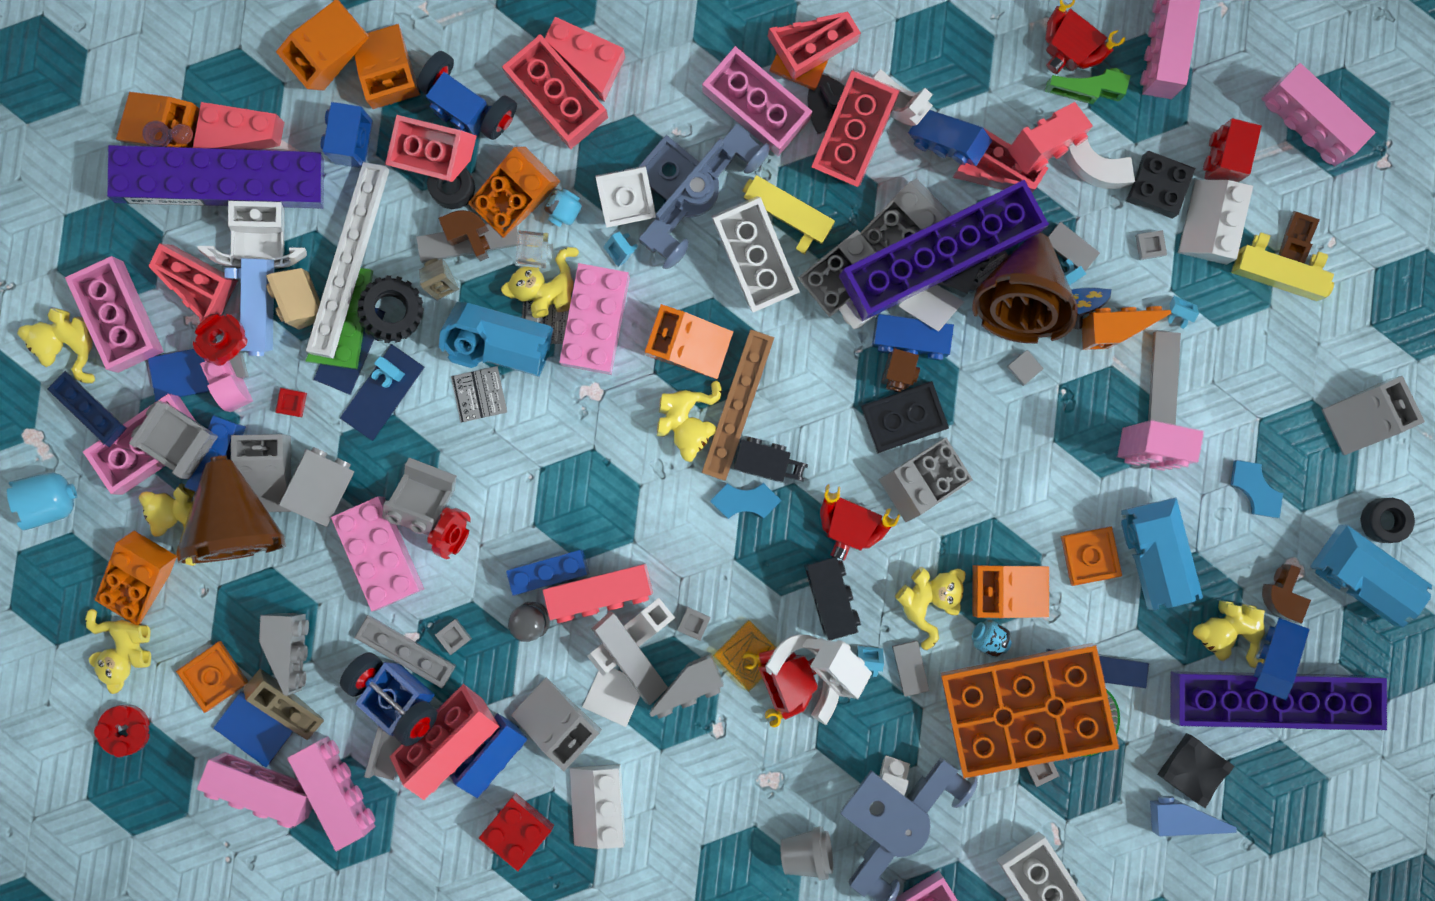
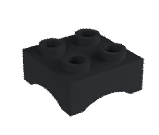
(1160, 184)
(1195, 770)

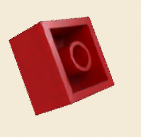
(1232, 151)
(516, 832)

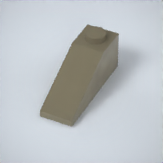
(437, 279)
(265, 694)

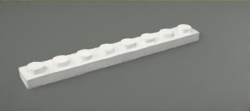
(347, 260)

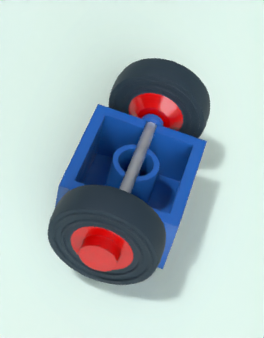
(461, 105)
(390, 697)

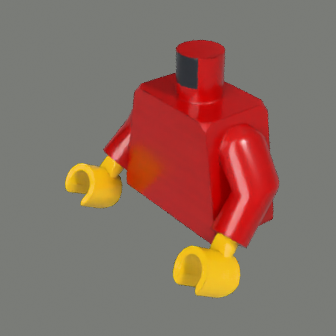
(1075, 41)
(852, 524)
(788, 689)

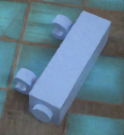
(256, 303)

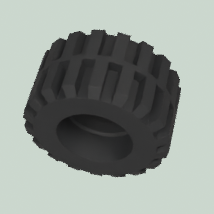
(394, 288)

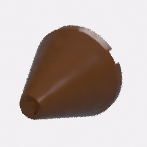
(1027, 295)
(226, 518)

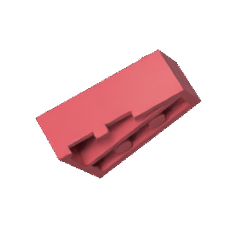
(813, 42)
(237, 128)
(193, 280)

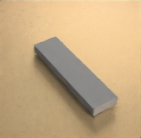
(437, 246)
(1164, 377)
(405, 651)
(629, 658)

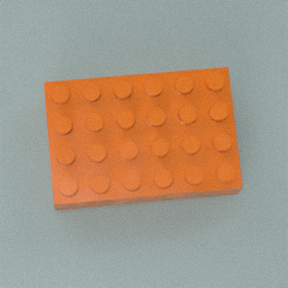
(1029, 710)

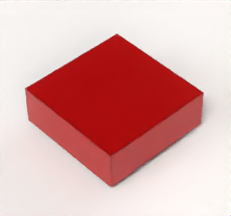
(291, 402)

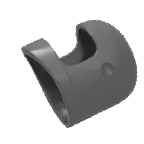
(527, 622)

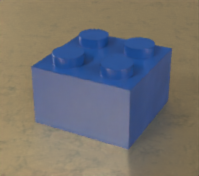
(346, 134)

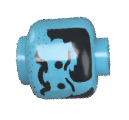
(563, 207)
(991, 638)

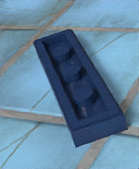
(87, 409)
(1123, 671)

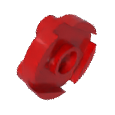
(228, 347)
(449, 532)
(137, 730)

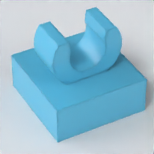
(619, 248)
(1073, 276)
(1183, 309)
(389, 370)
(872, 657)

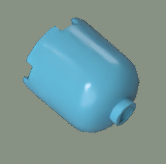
(41, 499)

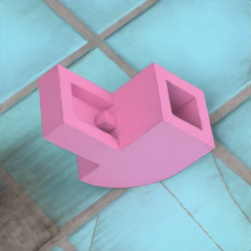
(226, 388)

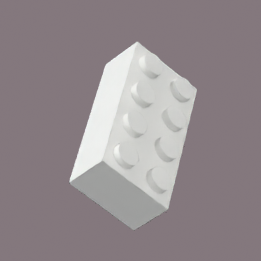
(755, 254)
(1039, 872)

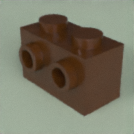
(900, 370)

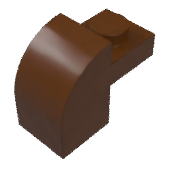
(463, 226)
(1280, 598)

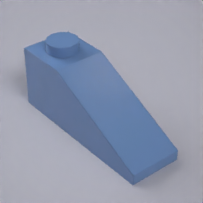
(1176, 818)

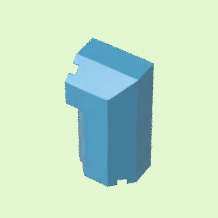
(495, 337)
(1161, 553)
(1372, 576)

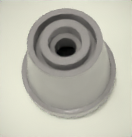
(808, 854)

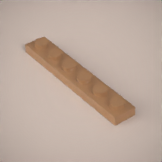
(738, 405)

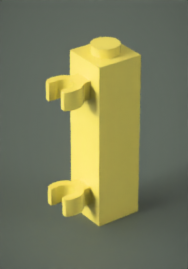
(790, 211)
(1284, 273)

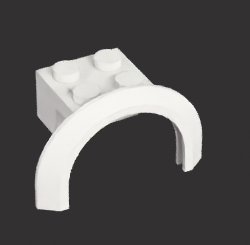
(257, 234)
(834, 662)

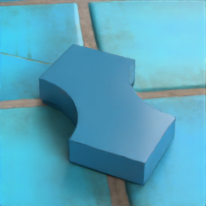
(1262, 497)
(758, 500)

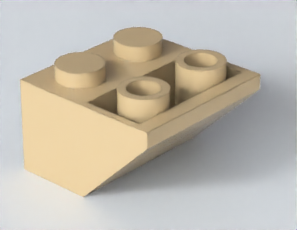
(295, 297)

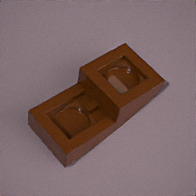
(1298, 236)

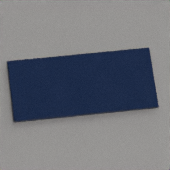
(345, 378)
(376, 403)

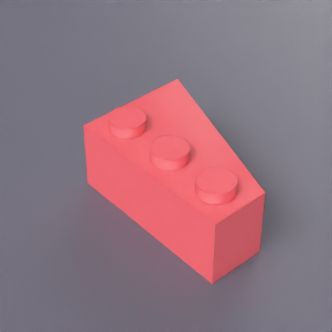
(587, 55)
(1050, 138)
(998, 168)

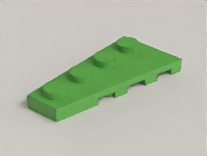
(351, 336)

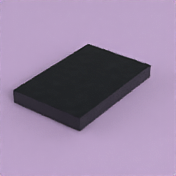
(904, 417)

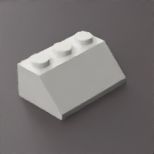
(1215, 220)
(597, 806)

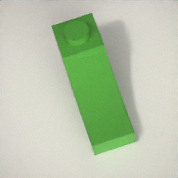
(1110, 85)

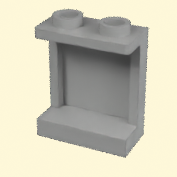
(173, 439)
(317, 486)
(420, 497)

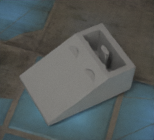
(906, 214)
(823, 277)
(1373, 415)
(265, 465)
(925, 480)
(283, 644)
(694, 680)
(556, 724)

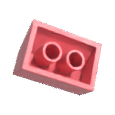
(429, 148)

